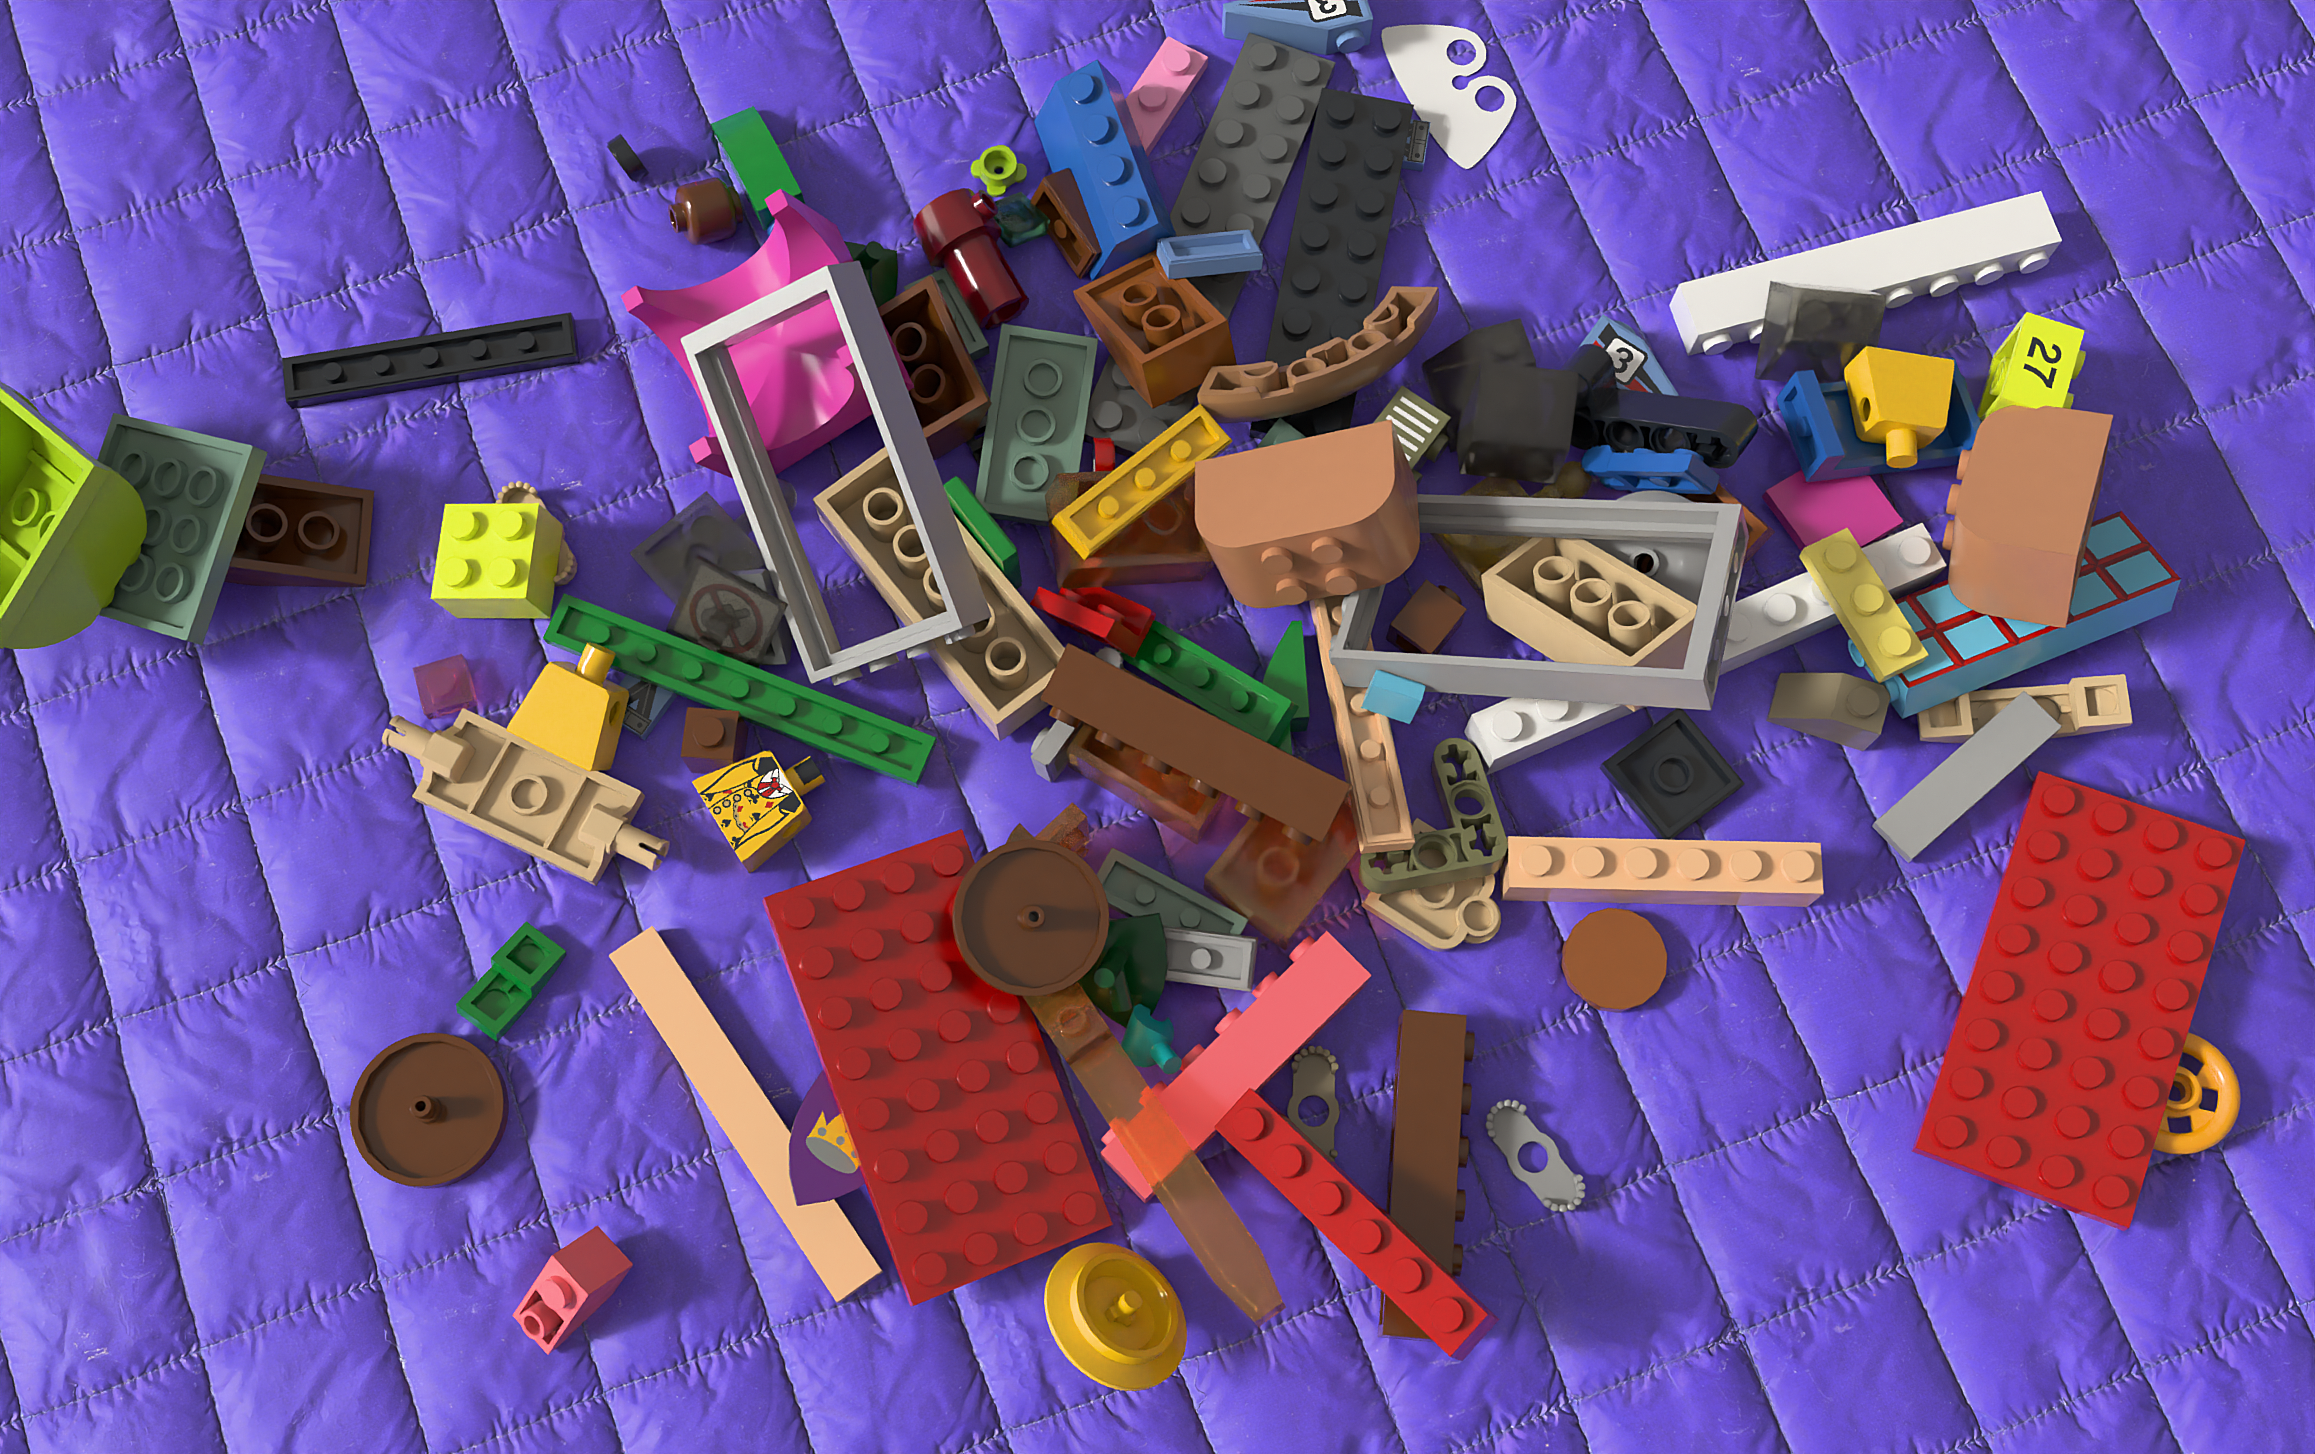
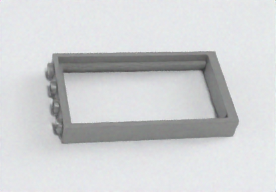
(907, 450)
(1595, 683)

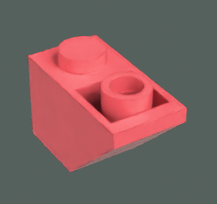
(571, 1288)

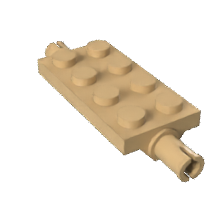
(526, 796)

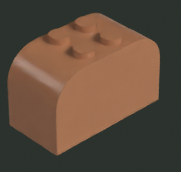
(2025, 511)
(1310, 516)

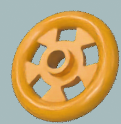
(2206, 1126)

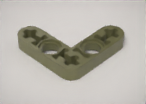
(1457, 841)

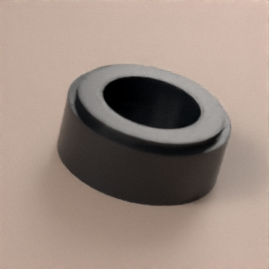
(627, 158)

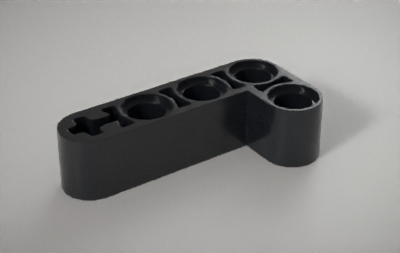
(1652, 420)

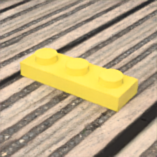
(1863, 605)

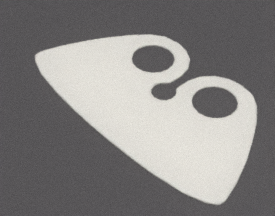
(1426, 77)

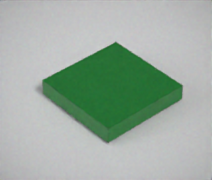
(984, 529)

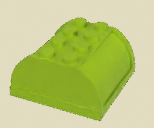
(62, 529)

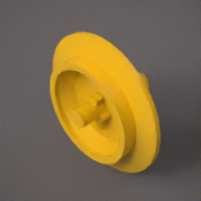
(1115, 1316)

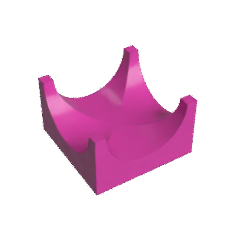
(792, 374)

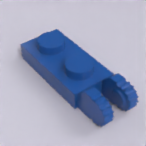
(1650, 470)

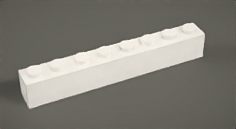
(1897, 263)

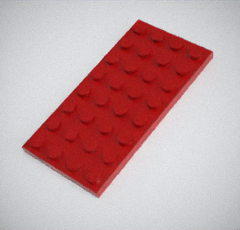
(2080, 1000)
(934, 1072)

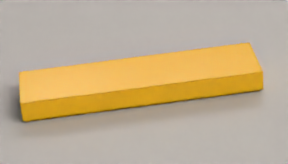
(1141, 482)

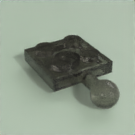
(703, 531)

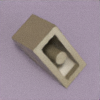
(1830, 707)

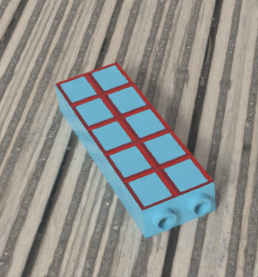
(2116, 589)

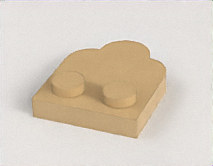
(1440, 913)

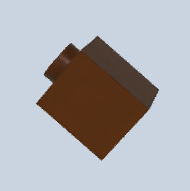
(1427, 620)
(713, 739)

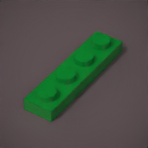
(1213, 684)

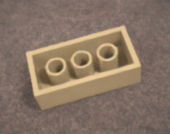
(1587, 606)

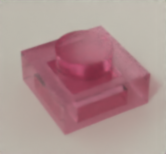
(445, 686)

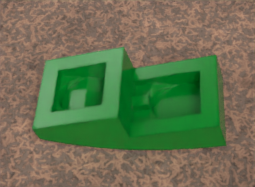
(512, 983)

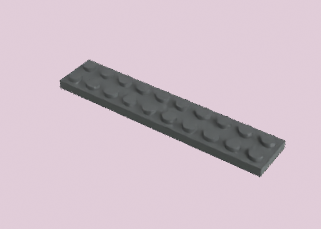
(1228, 188)

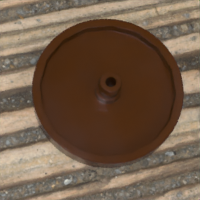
(1030, 918)
(429, 1110)

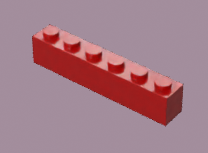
(1357, 1225)

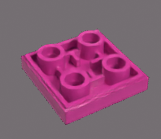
(1825, 507)

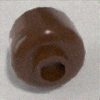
(706, 211)

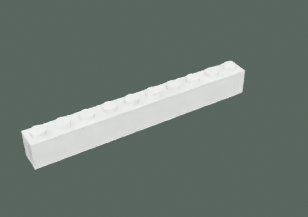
(1757, 628)

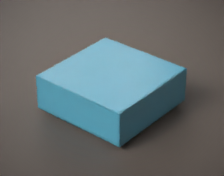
(1393, 696)

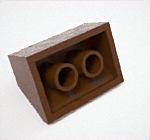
(945, 380)

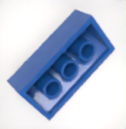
(1093, 134)

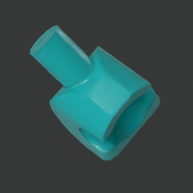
(1150, 1041)

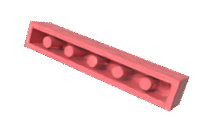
(1250, 1047)

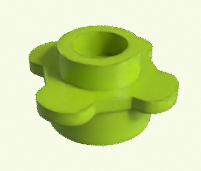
(995, 158)

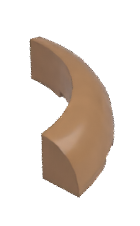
(1328, 370)

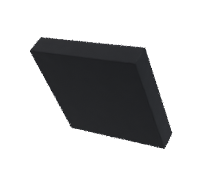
(1671, 775)

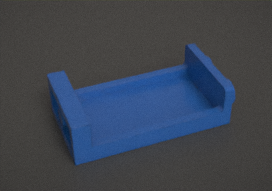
(1826, 437)

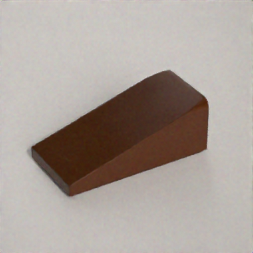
(1069, 220)

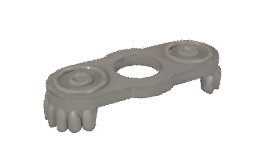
(1556, 1183)

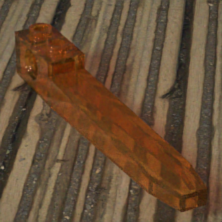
(1160, 1152)

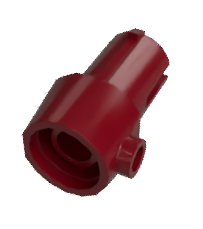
(962, 238)

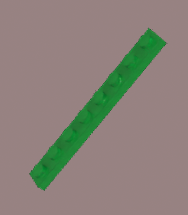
(736, 686)

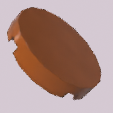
(1614, 960)

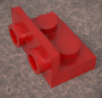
(1098, 615)

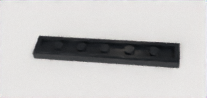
(430, 360)

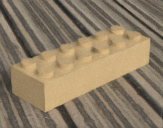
(1010, 655)

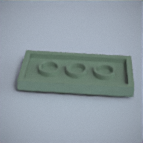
(1034, 420)

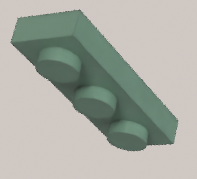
(1141, 890)

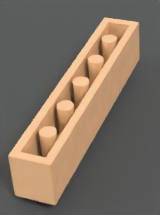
(1661, 871)

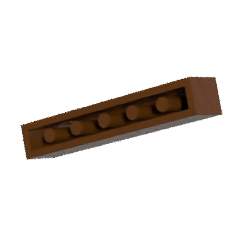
(1196, 743)
(1427, 1144)

